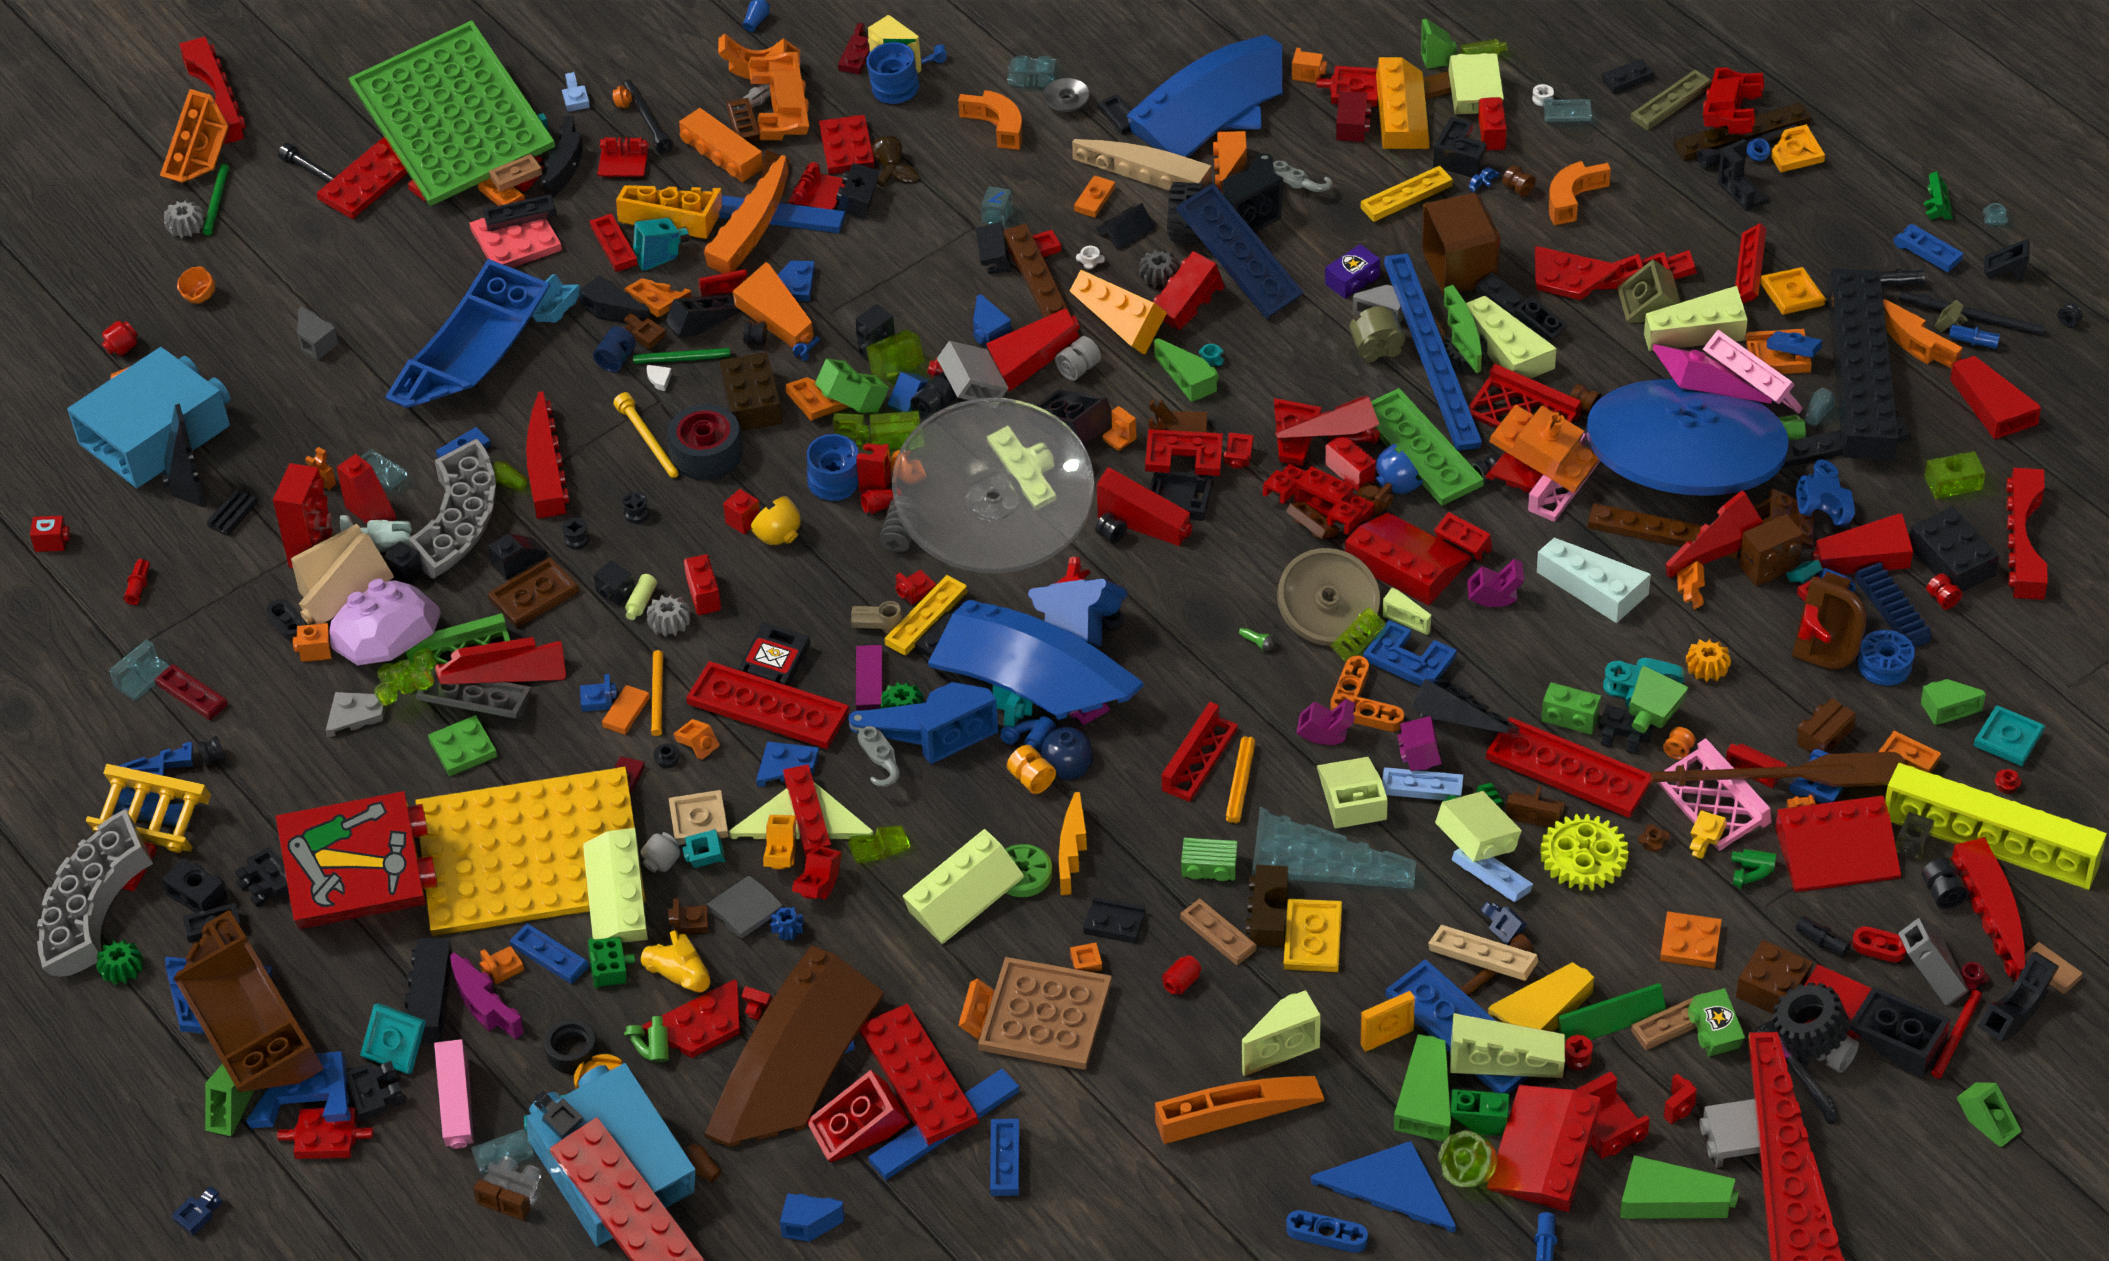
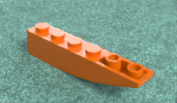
(748, 222)
(1233, 1105)

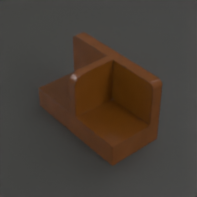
(1534, 809)

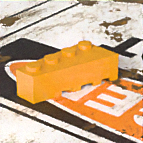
(681, 207)
(1124, 312)

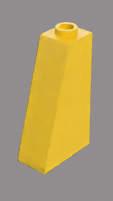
(1546, 999)

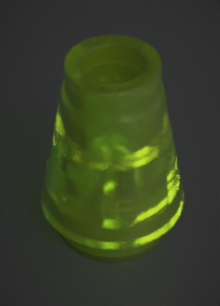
(508, 476)

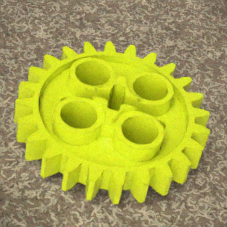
(1584, 852)

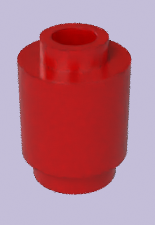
(1181, 975)

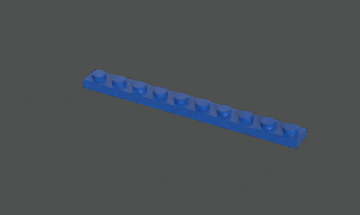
(1432, 352)

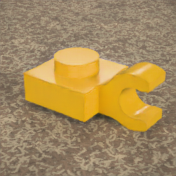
(1706, 830)

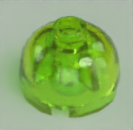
(1467, 1159)

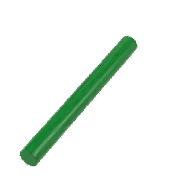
(215, 200)
(681, 356)

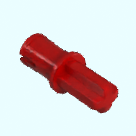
(137, 582)

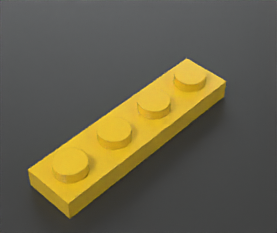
(1406, 193)
(925, 614)

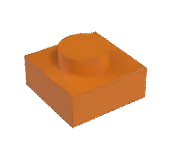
(1086, 957)

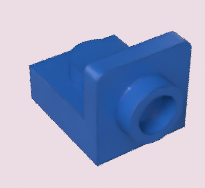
(598, 696)

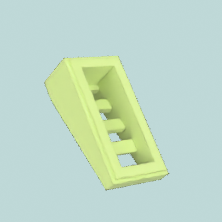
(1406, 612)

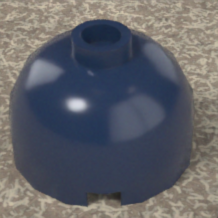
(1068, 752)

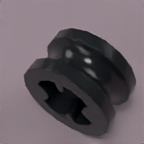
(2070, 314)

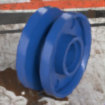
(1886, 657)

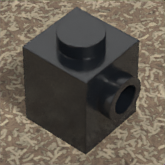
(404, 563)
(614, 583)

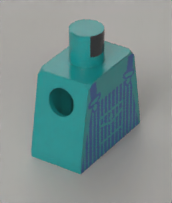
(657, 242)

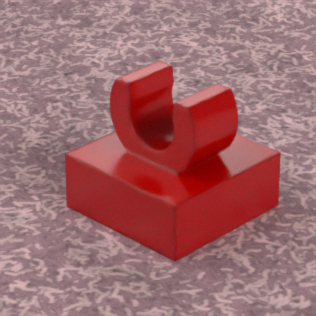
(756, 1002)

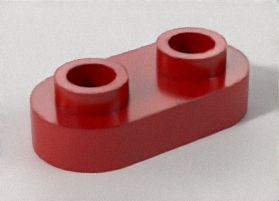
(1879, 943)

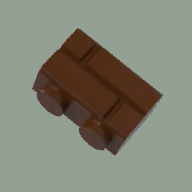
(1826, 727)

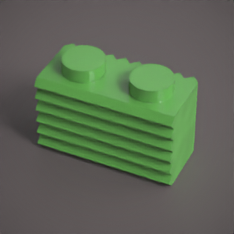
(1209, 859)

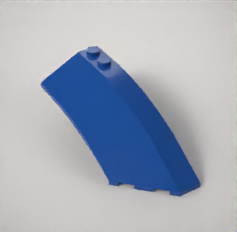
(1209, 95)
(472, 337)
(1031, 660)

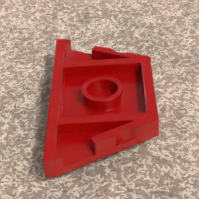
(1570, 273)
(1514, 473)
(703, 1021)

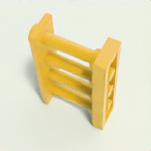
(167, 788)

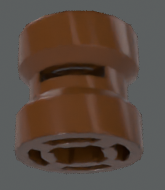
(1518, 180)
(1587, 397)

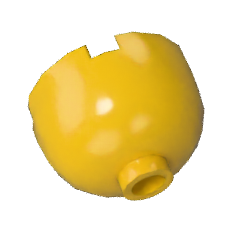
(778, 523)

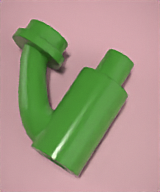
(658, 1040)

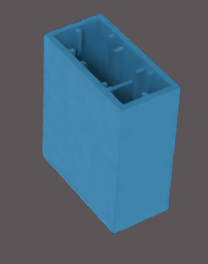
(132, 414)
(634, 1126)

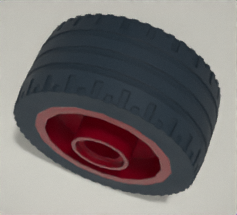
(705, 441)

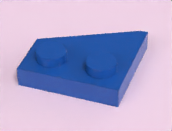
(783, 756)

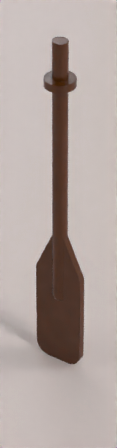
(1829, 769)

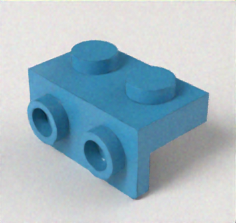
(556, 300)

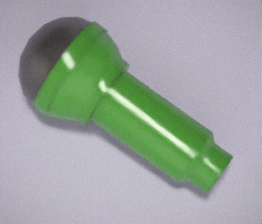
(1263, 641)

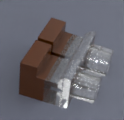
(508, 1189)

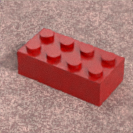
(302, 510)

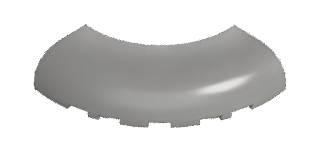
(464, 510)
(84, 892)

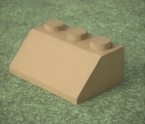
(314, 562)

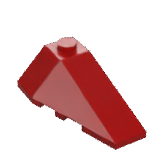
(1720, 537)

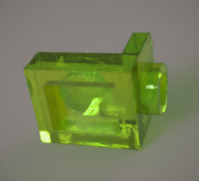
(851, 426)

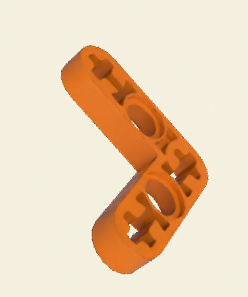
(1340, 694)

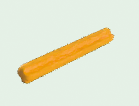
(1240, 779)

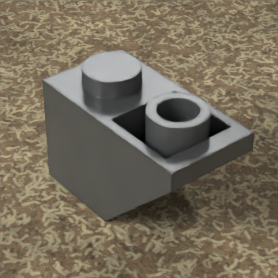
(315, 334)

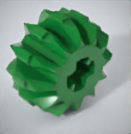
(901, 695)
(119, 962)

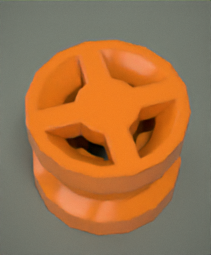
(1679, 743)

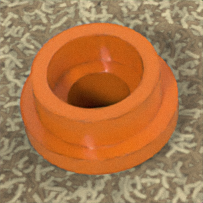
(622, 97)

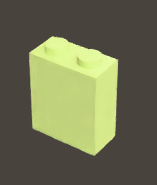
(1473, 79)
(1478, 826)

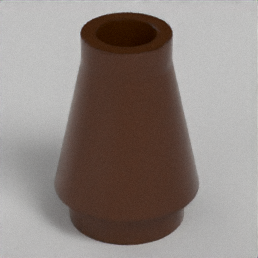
(702, 1163)

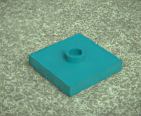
(2009, 735)
(393, 1038)

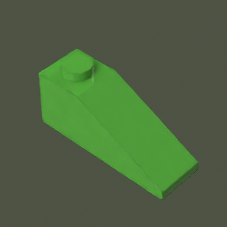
(1187, 370)

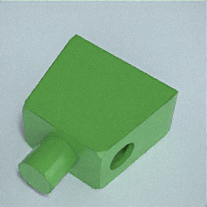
(1655, 699)

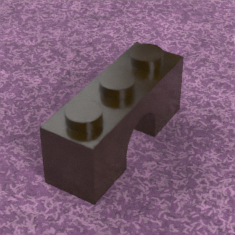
(1269, 888)

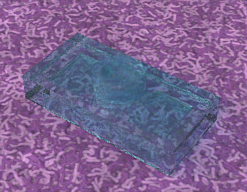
(1567, 110)
(386, 471)

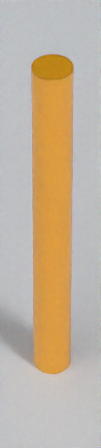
(657, 691)

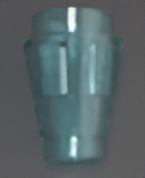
(1820, 404)

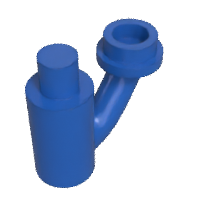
(1039, 731)

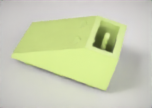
(1353, 792)

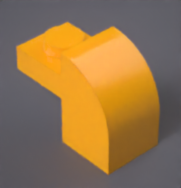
(780, 841)

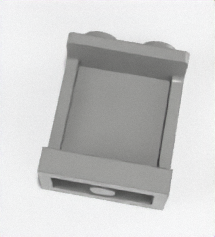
(1730, 1130)

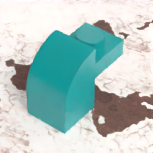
(1013, 704)

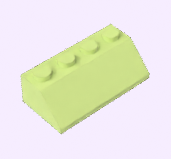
(615, 886)
(963, 886)

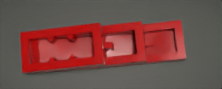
(1680, 265)

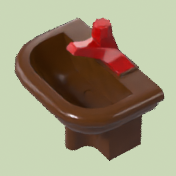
(1830, 623)

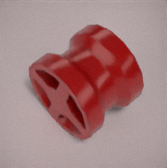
(1581, 1059)

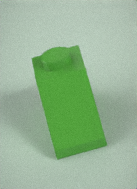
(1436, 45)
(1951, 700)
(1989, 1112)

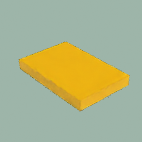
(1312, 935)

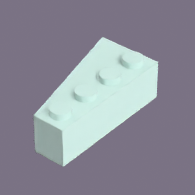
(1593, 579)

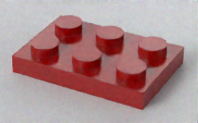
(846, 143)

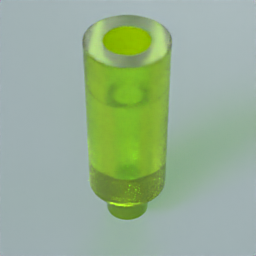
(1489, 47)

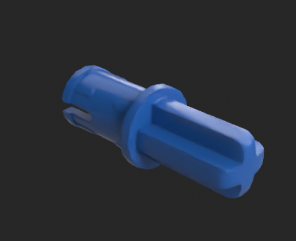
(1974, 336)
(1545, 1237)

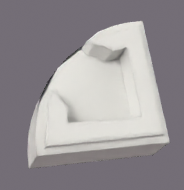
(659, 376)

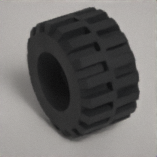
(1177, 227)
(1819, 1035)

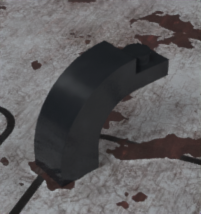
(2017, 1007)

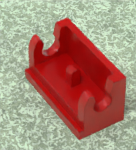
(875, 468)
(1464, 535)

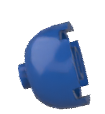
(1396, 470)

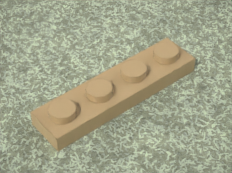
(1483, 952)

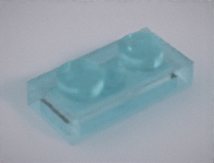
(511, 1145)

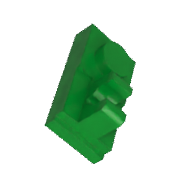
(1940, 201)

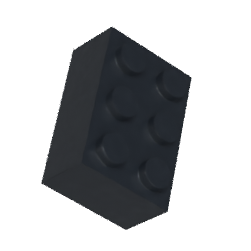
(1955, 548)

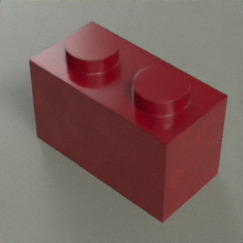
(1351, 116)

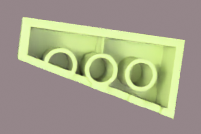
(1697, 320)
(1510, 341)
(1505, 1049)

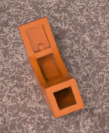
(739, 56)
(997, 110)
(1571, 182)

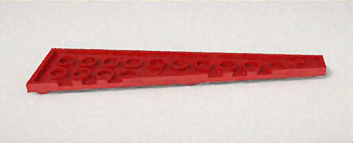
(1793, 1191)

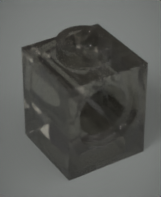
(1914, 836)

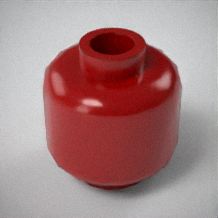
(119, 338)

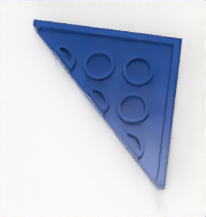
(1392, 1182)

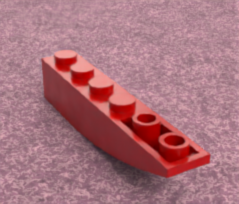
(544, 463)
(1993, 901)

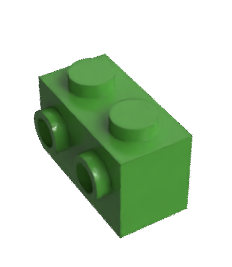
(1571, 708)

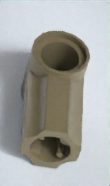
(884, 617)

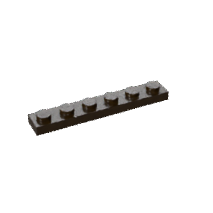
(1720, 137)

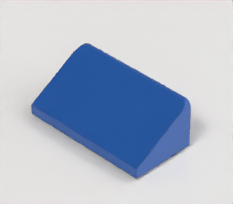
(1248, 120)

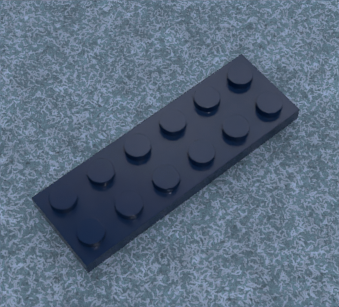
(1239, 250)

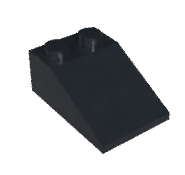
(1083, 413)
(1901, 1030)

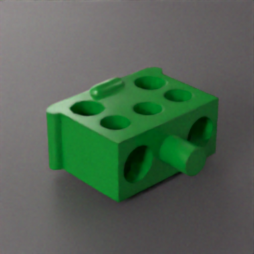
(608, 961)

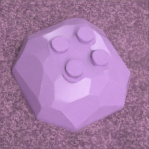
(382, 622)

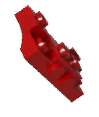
(1726, 98)
(1323, 493)

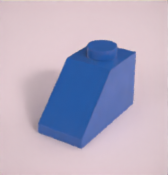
(989, 322)

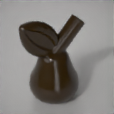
(888, 152)

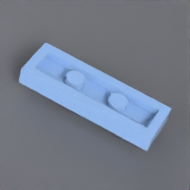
(1421, 784)
(1496, 875)

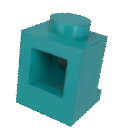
(706, 840)

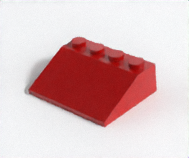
(1406, 556)
(1838, 843)
(1545, 1145)

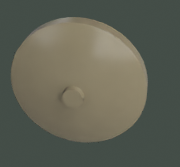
(1325, 593)

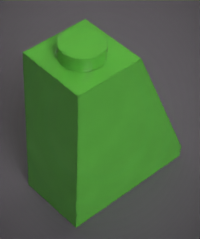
(223, 1103)

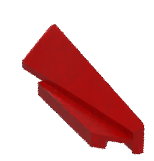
(504, 662)

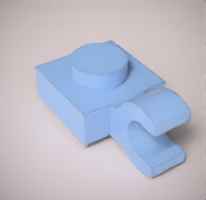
(575, 96)

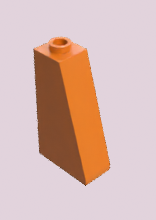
(769, 300)

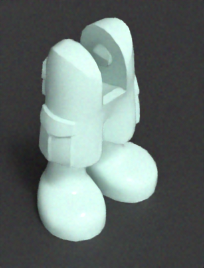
(383, 533)

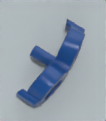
(1486, 175)

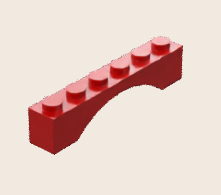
(200, 63)
(2028, 568)

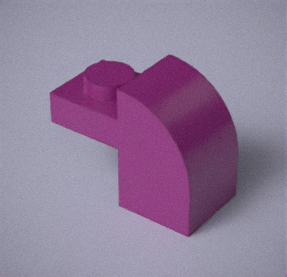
(1495, 588)
(1326, 726)

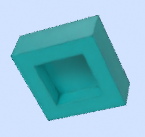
(1804, 571)

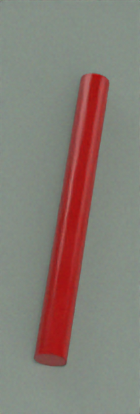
(1956, 1034)

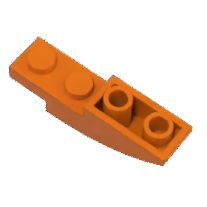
(1912, 336)

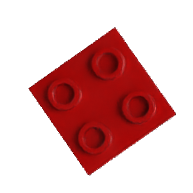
(623, 158)
(816, 189)

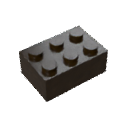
(751, 391)

